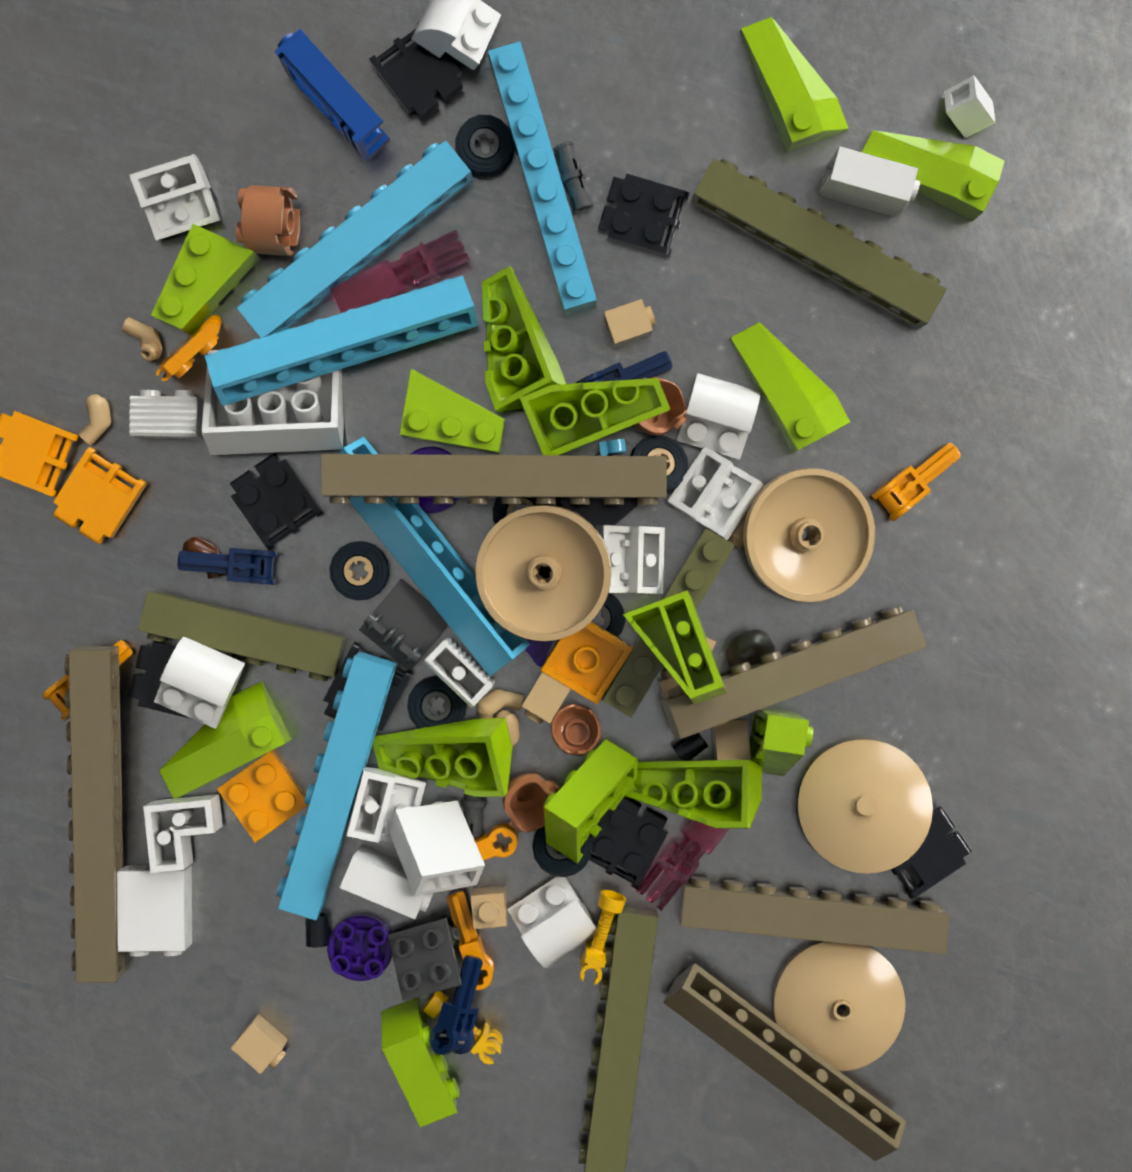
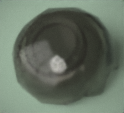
(749, 647)

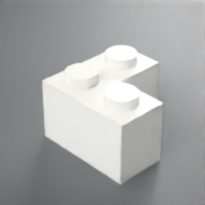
(170, 828)

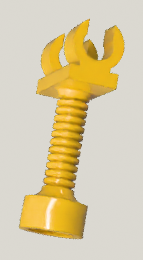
(595, 951)
(481, 1041)

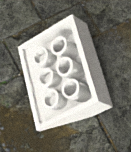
(282, 420)

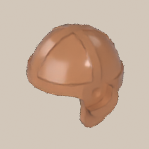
(675, 417)
(526, 801)

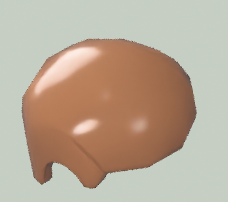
(575, 730)

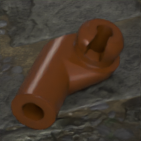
(199, 544)

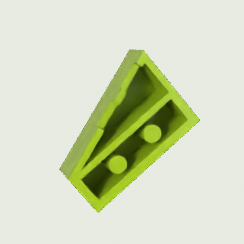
(201, 278)
(448, 419)
(679, 643)
(778, 739)
(586, 797)
(415, 1064)

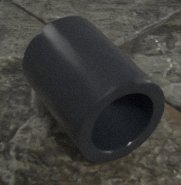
(689, 746)
(317, 931)

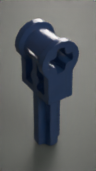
(646, 368)
(239, 564)
(458, 1016)

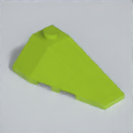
(795, 93)
(948, 172)
(515, 344)
(792, 393)
(584, 412)
(246, 731)
(457, 754)
(706, 791)

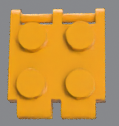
(201, 341)
(32, 450)
(97, 497)

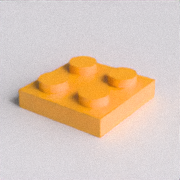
(587, 661)
(263, 795)

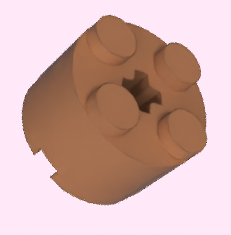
(268, 219)

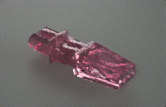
(393, 278)
(684, 857)

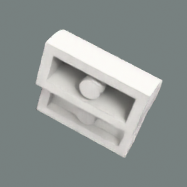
(457, 28)
(175, 196)
(719, 416)
(715, 493)
(635, 558)
(198, 682)
(376, 802)
(553, 921)

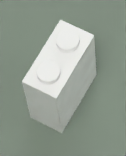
(869, 182)
(436, 847)
(383, 882)
(154, 910)

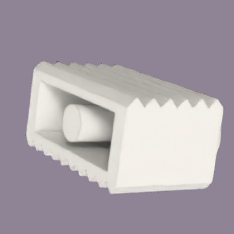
(166, 416)
(459, 671)

